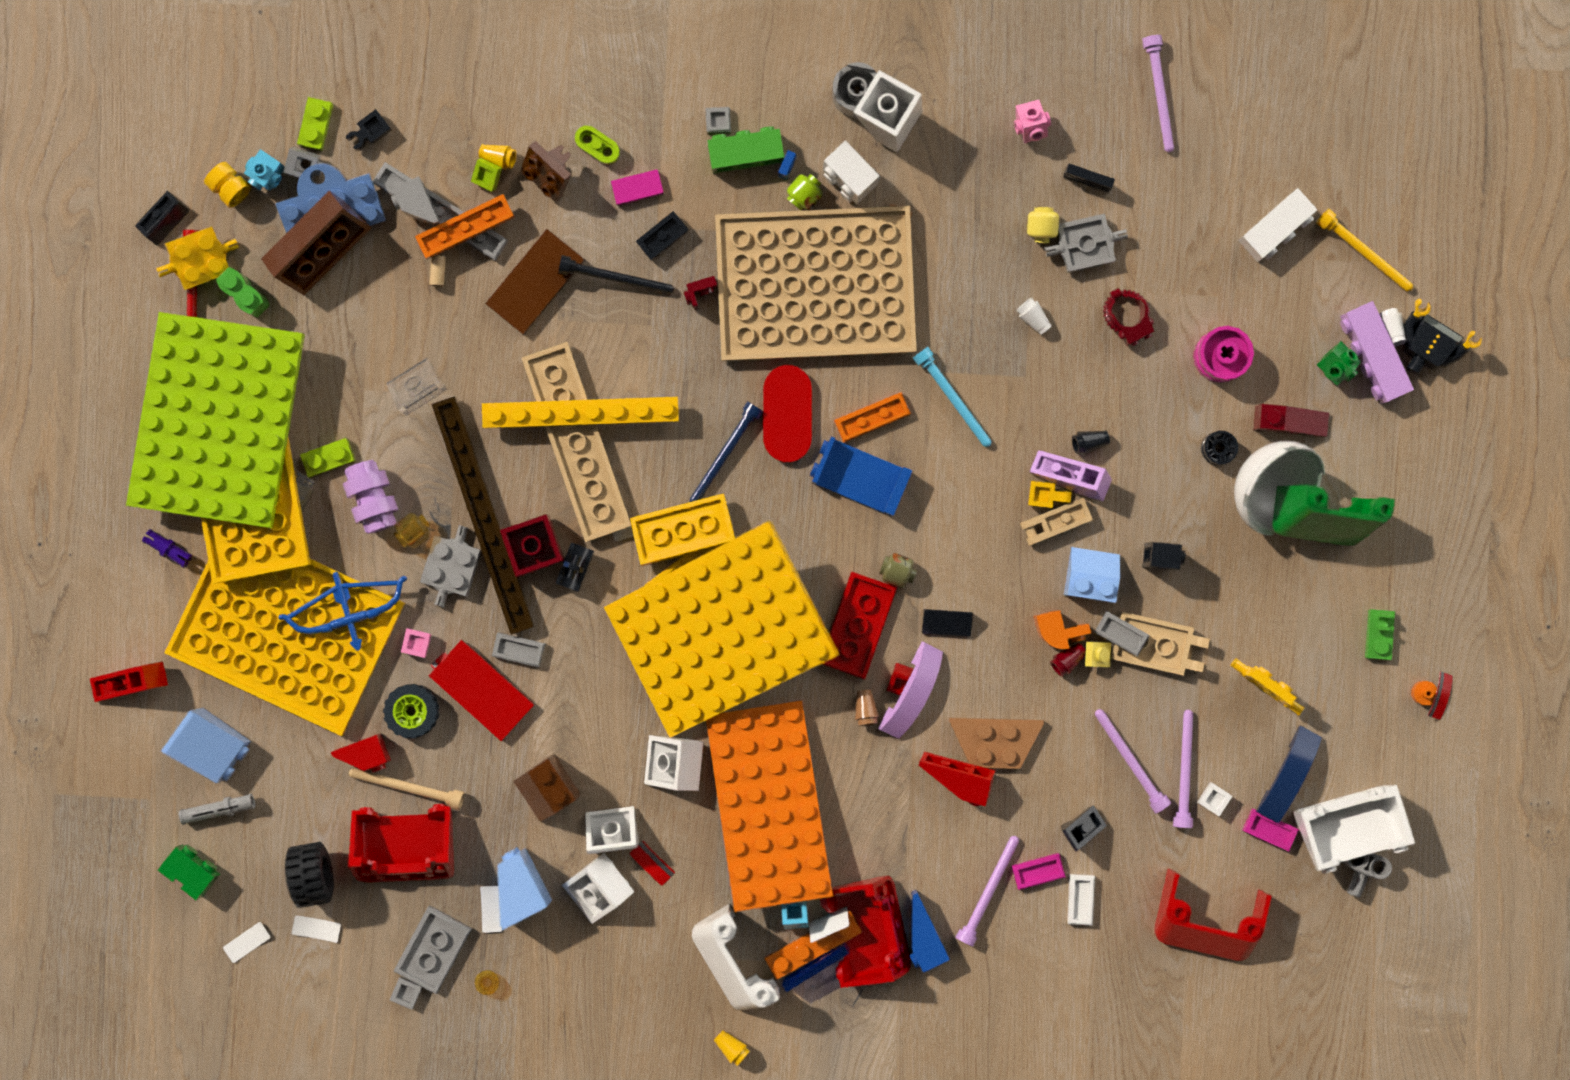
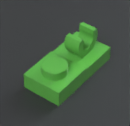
(1379, 634)

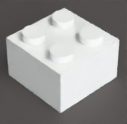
(850, 173)

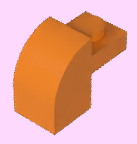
(1052, 630)

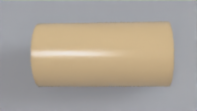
(437, 271)

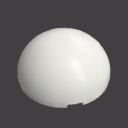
(1269, 467)

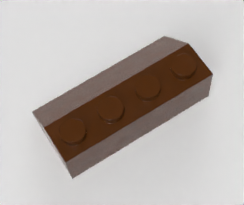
(315, 243)

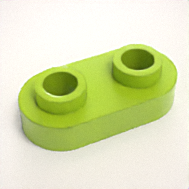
(598, 145)

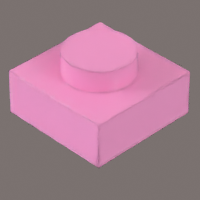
(416, 643)

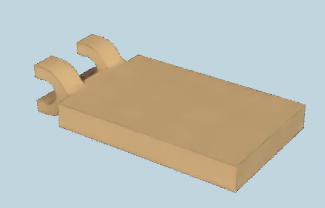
(1166, 648)

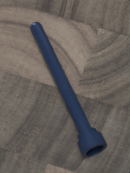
(749, 414)

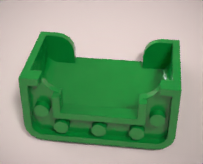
(1305, 515)

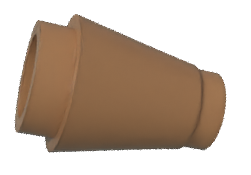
(866, 709)

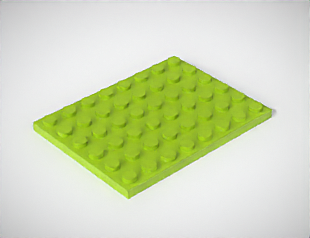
(215, 419)

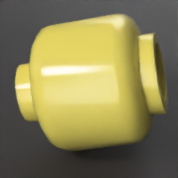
(1043, 224)

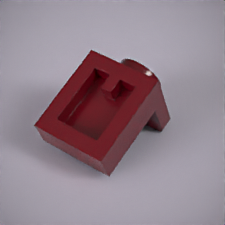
(703, 287)

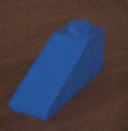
(925, 942)

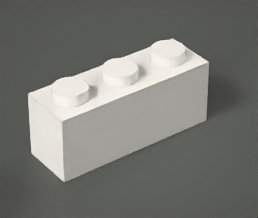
(1278, 226)

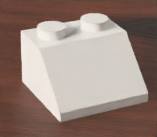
(673, 763)
(598, 888)

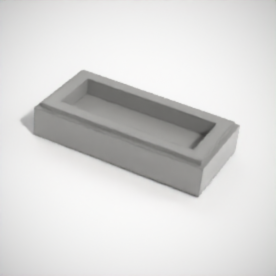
(1121, 633)
(518, 649)

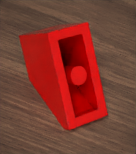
(365, 754)

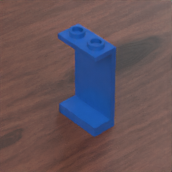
(860, 476)

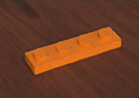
(464, 226)
(802, 951)

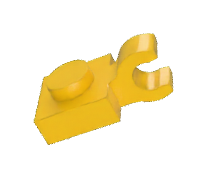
(1044, 493)

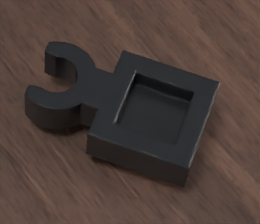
(372, 128)

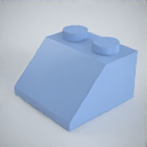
(1093, 575)

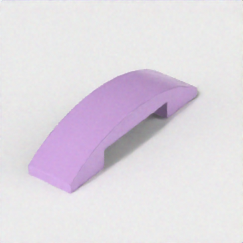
(915, 692)

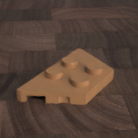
(996, 741)

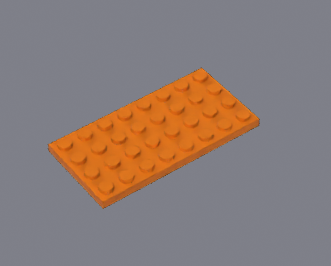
(768, 806)

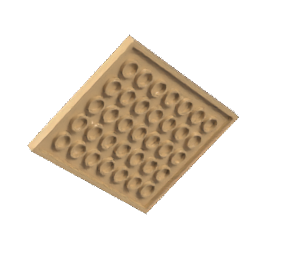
(815, 283)

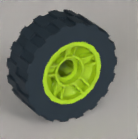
(401, 721)

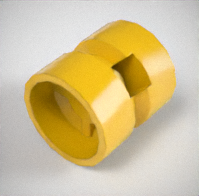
(231, 188)

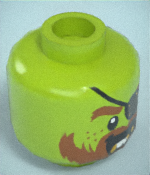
(804, 192)

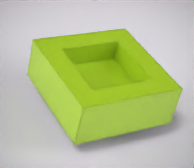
(486, 174)

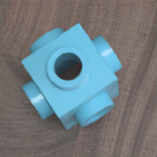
(264, 171)

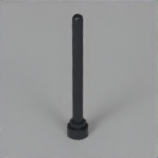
(569, 266)

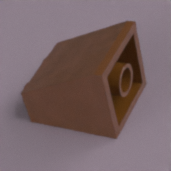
(547, 788)

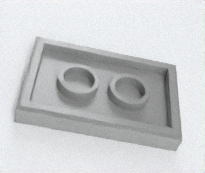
(432, 949)

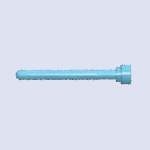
(926, 360)

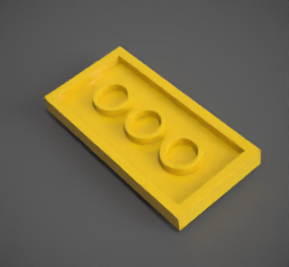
(682, 529)

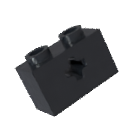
(1163, 556)

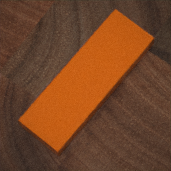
(872, 417)

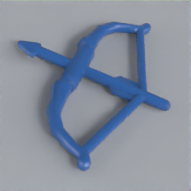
(341, 596)

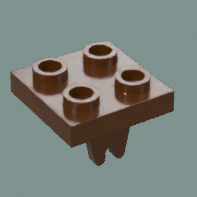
(547, 170)

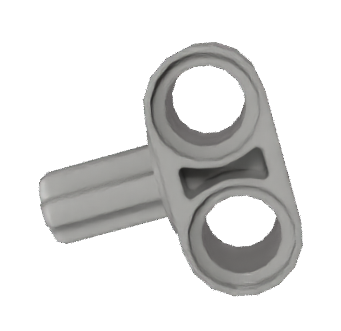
(1363, 869)

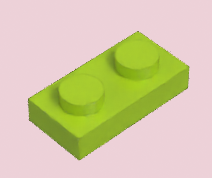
(315, 124)
(327, 457)

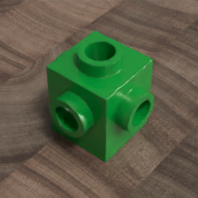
(1339, 363)

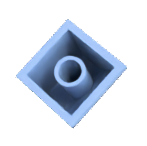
(207, 745)
(520, 888)

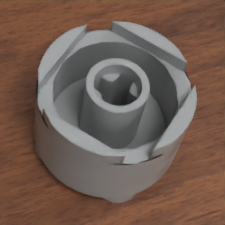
(844, 84)

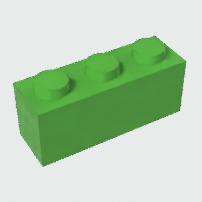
(745, 150)

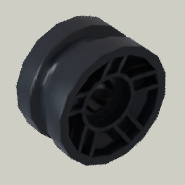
(1224, 439)

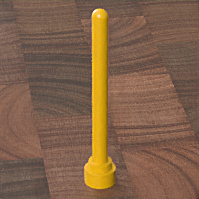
(1329, 221)

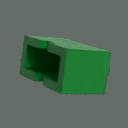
(190, 870)

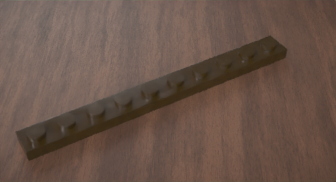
(482, 514)

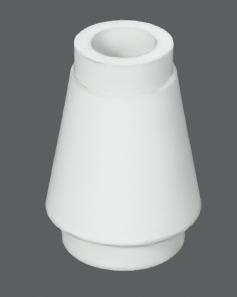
(1034, 316)
(1394, 325)

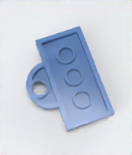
(356, 192)

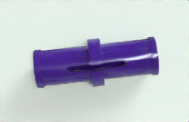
(167, 548)

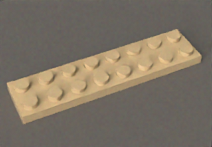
(578, 447)

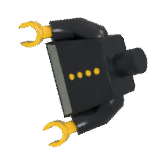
(1432, 342)

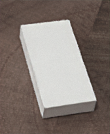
(1081, 899)

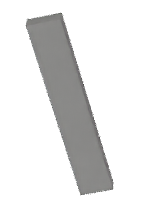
(488, 243)

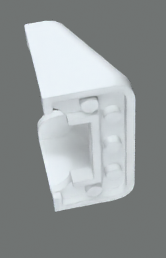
(1354, 826)
(710, 940)

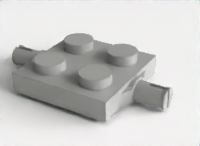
(1086, 243)
(451, 566)

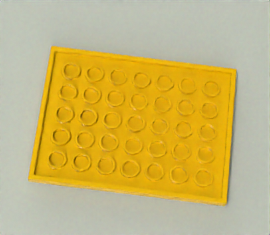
(721, 629)
(238, 638)

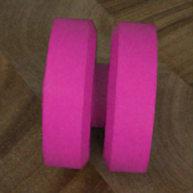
(1236, 347)

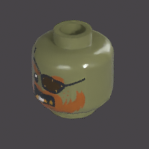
(897, 570)

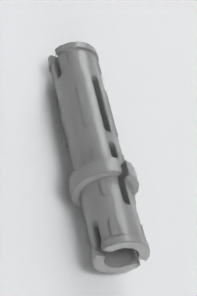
(228, 807)

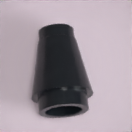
(1089, 441)

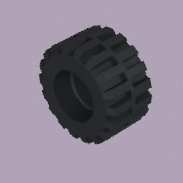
(309, 875)

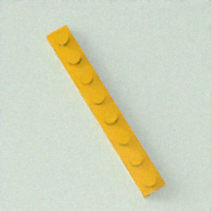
(580, 412)

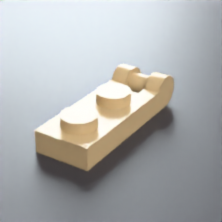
(1057, 521)

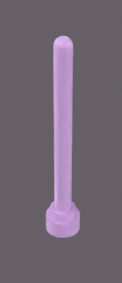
(1153, 47)
(1157, 799)
(1183, 817)
(968, 933)

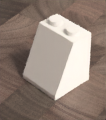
(889, 110)

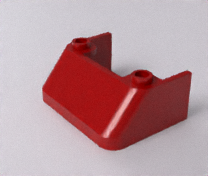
(1174, 929)

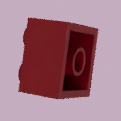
(532, 545)

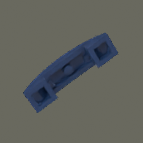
(1291, 775)

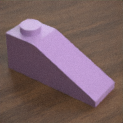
(1072, 475)

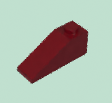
(1290, 420)

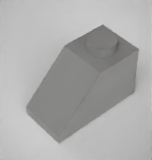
(415, 201)

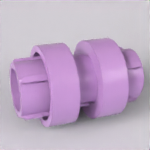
(366, 486)

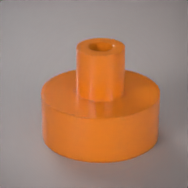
(1424, 692)

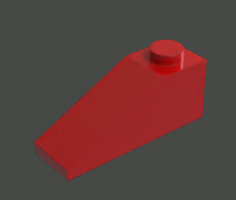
(128, 681)
(963, 779)

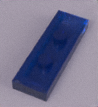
(815, 966)

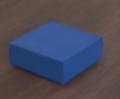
(787, 165)

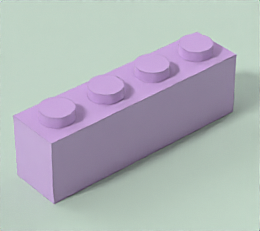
(1376, 352)

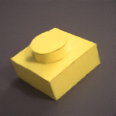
(1098, 654)

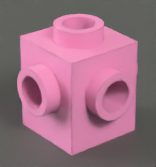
(1031, 121)

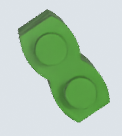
(241, 289)

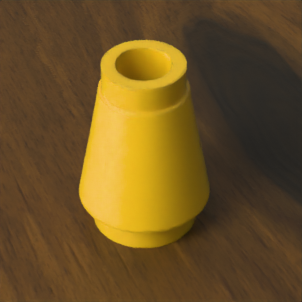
(498, 154)
(732, 1048)

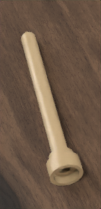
(451, 798)

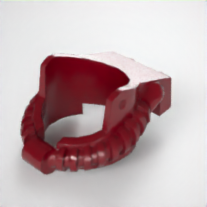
(1141, 329)

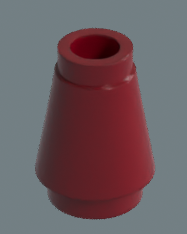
(1067, 660)

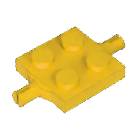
(197, 258)
(1262, 679)

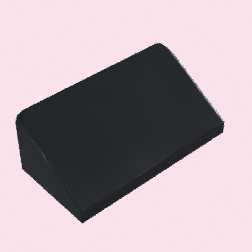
(162, 218)
(947, 622)

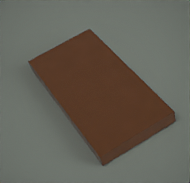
(533, 283)

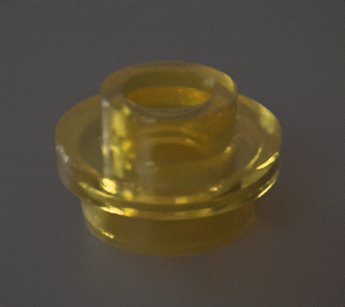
(486, 990)

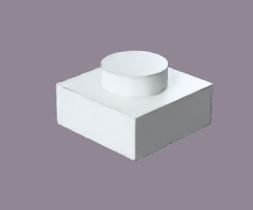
(1214, 799)

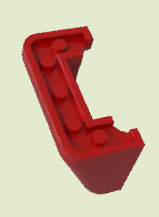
(401, 846)
(881, 949)

